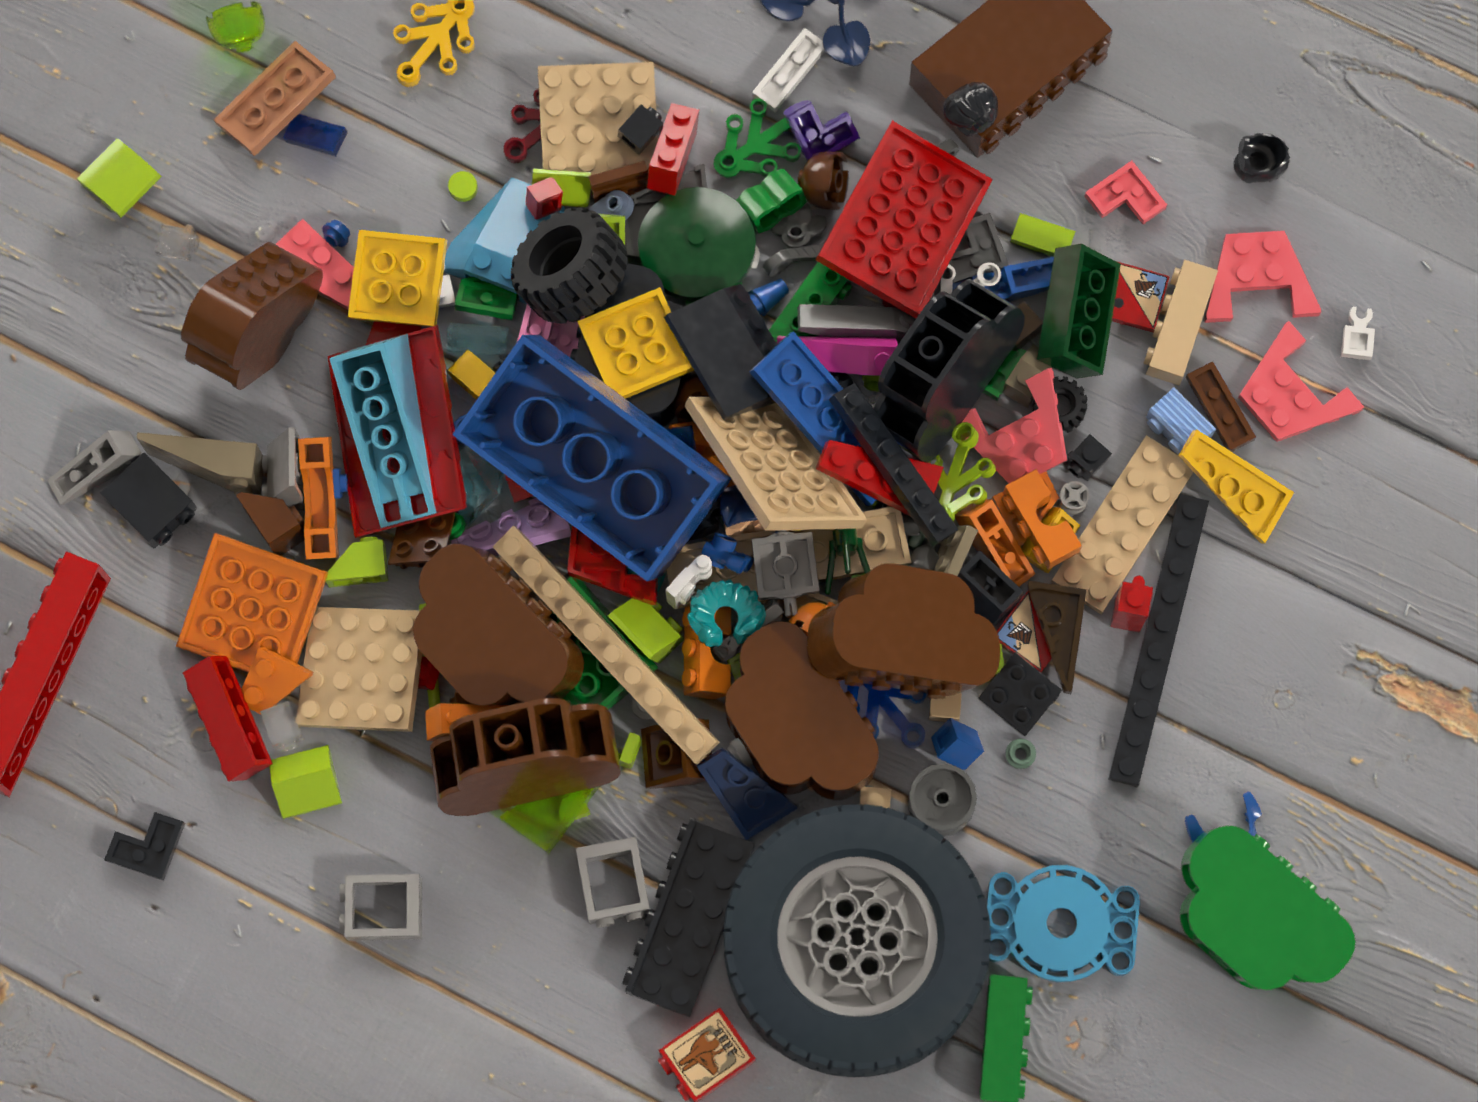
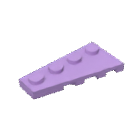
(535, 521)

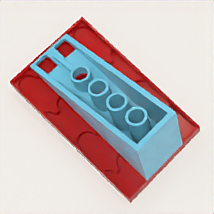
(397, 431)

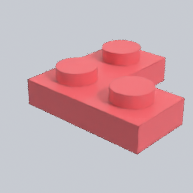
(1129, 187)

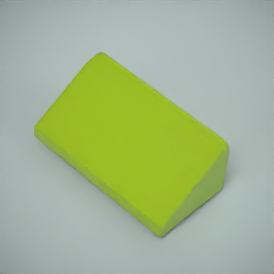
(573, 184)

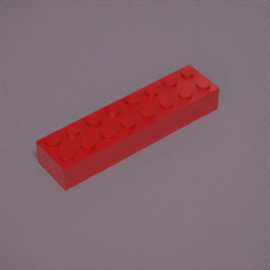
(45, 659)

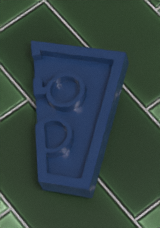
(744, 794)

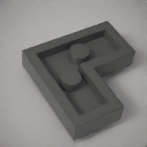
(984, 248)

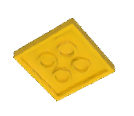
(397, 278)
(634, 344)

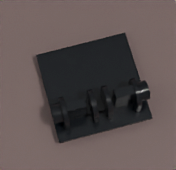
(1020, 694)

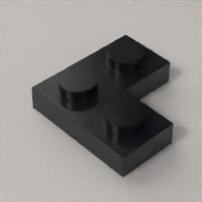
(153, 854)

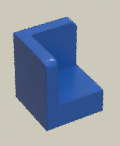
(957, 744)

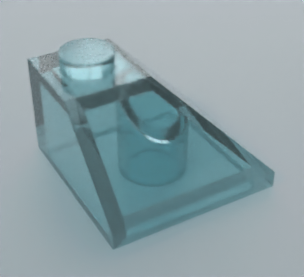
(481, 483)

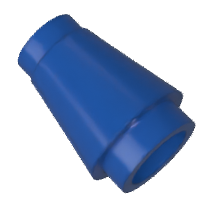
(768, 295)

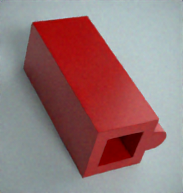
(1132, 605)

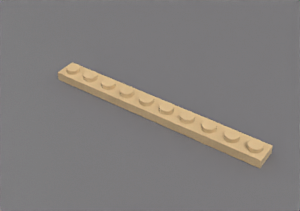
(606, 645)

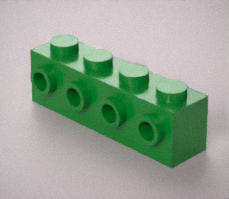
(819, 288)
(1003, 1039)

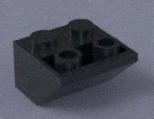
(991, 588)

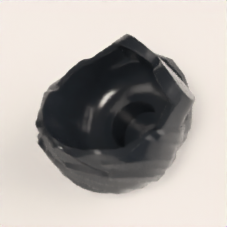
(971, 107)
(1261, 158)

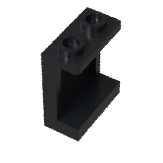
(149, 501)

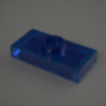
(315, 134)

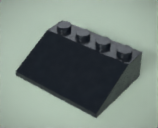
(723, 343)

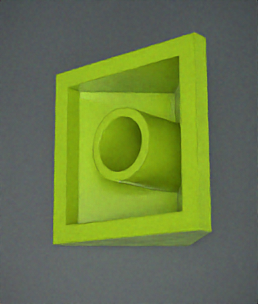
(305, 782)

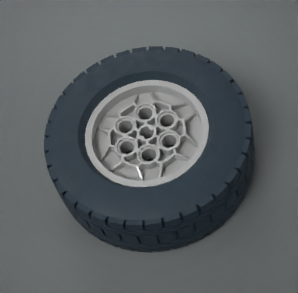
(845, 1018)

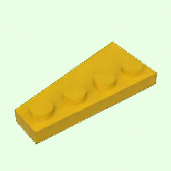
(1240, 486)

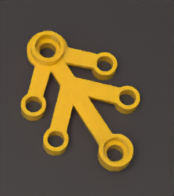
(437, 35)

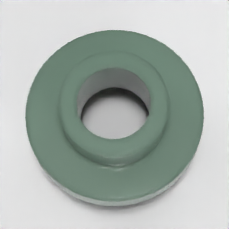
(1024, 745)

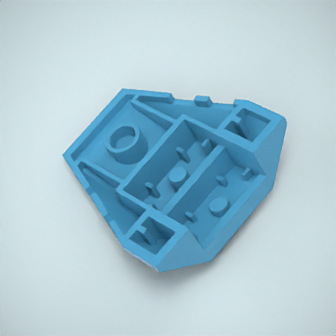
(492, 238)

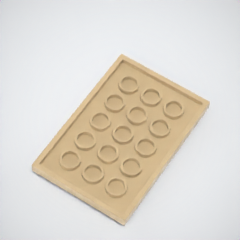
(776, 469)

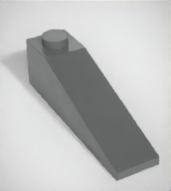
(853, 321)

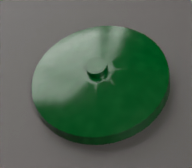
(697, 242)

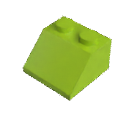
(648, 628)

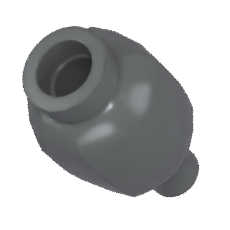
(924, 557)

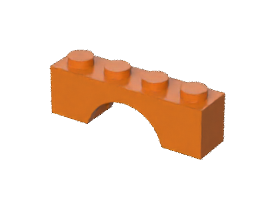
(319, 499)

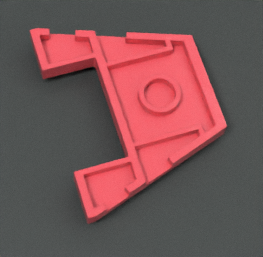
(1259, 263)
(1281, 397)
(1028, 442)

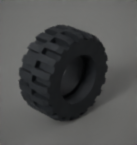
(569, 265)

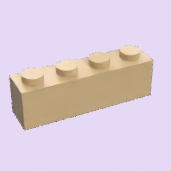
(1181, 323)

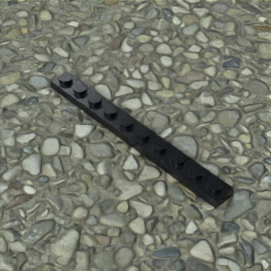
(1158, 640)

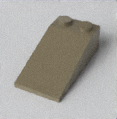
(221, 462)

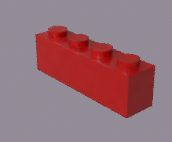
(227, 718)

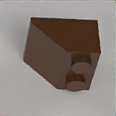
(276, 522)
(666, 762)

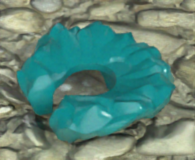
(725, 594)

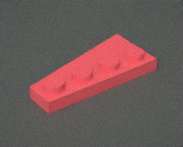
(311, 247)

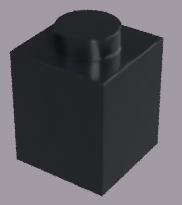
(641, 128)

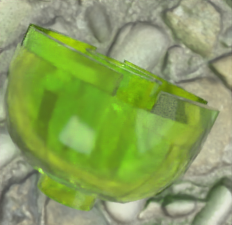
(237, 26)

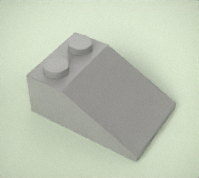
(283, 470)

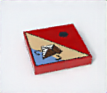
(1139, 297)
(1024, 635)

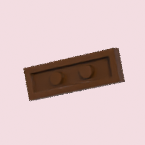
(1220, 407)

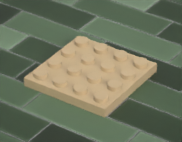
(585, 109)
(361, 669)

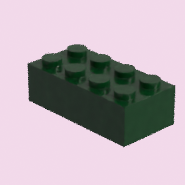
(1079, 311)

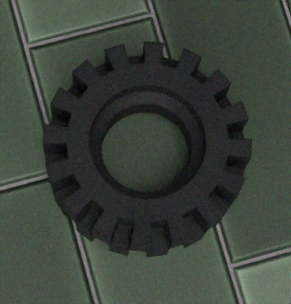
(1077, 399)

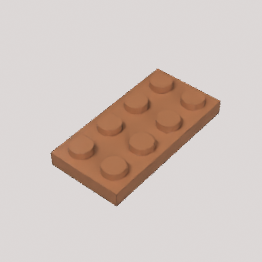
(274, 98)

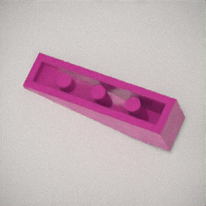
(850, 354)

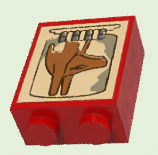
(705, 1056)

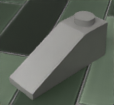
(95, 465)

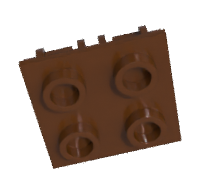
(420, 541)

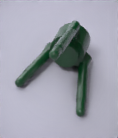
(845, 544)

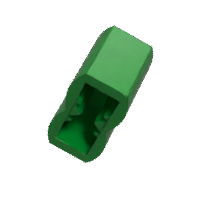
(772, 200)

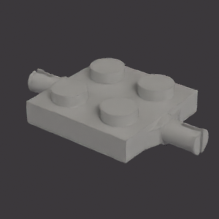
(785, 567)

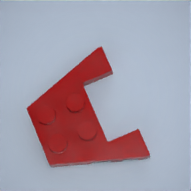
(597, 566)

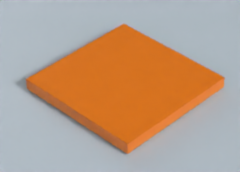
(250, 602)

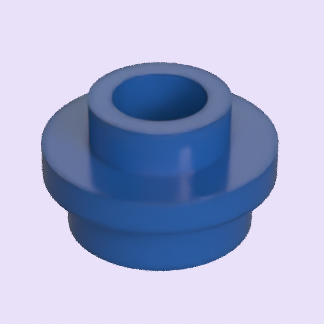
(336, 233)

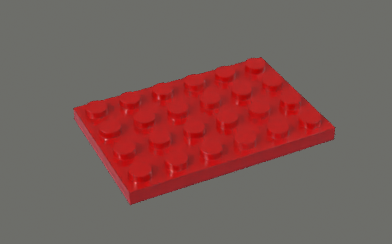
(904, 219)

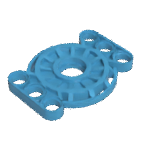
(1093, 918)

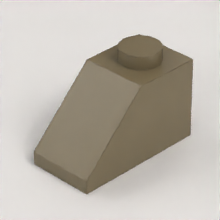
(1027, 367)

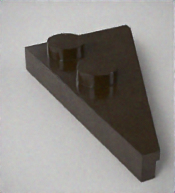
(1060, 619)

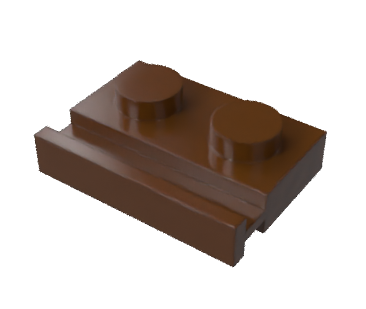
(628, 179)

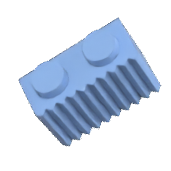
(1176, 420)

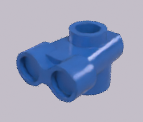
(722, 553)

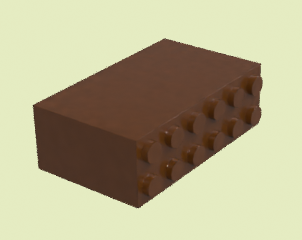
(1017, 49)

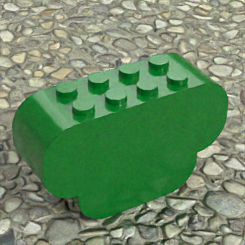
(1259, 914)

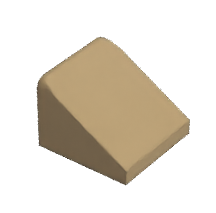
(945, 708)

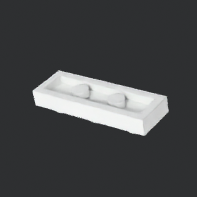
(789, 70)

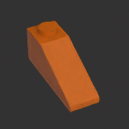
(996, 540)

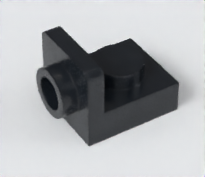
(1087, 458)

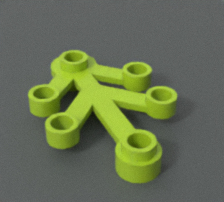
(955, 481)

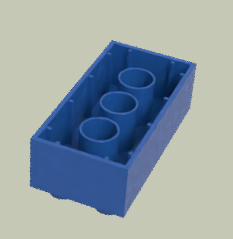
(592, 456)

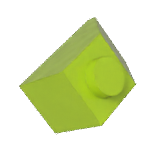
(360, 564)

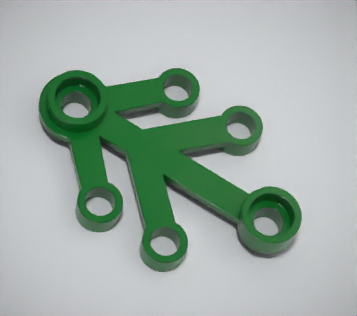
(756, 144)

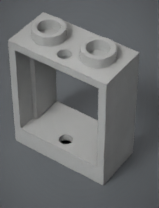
(605, 851)
(414, 908)

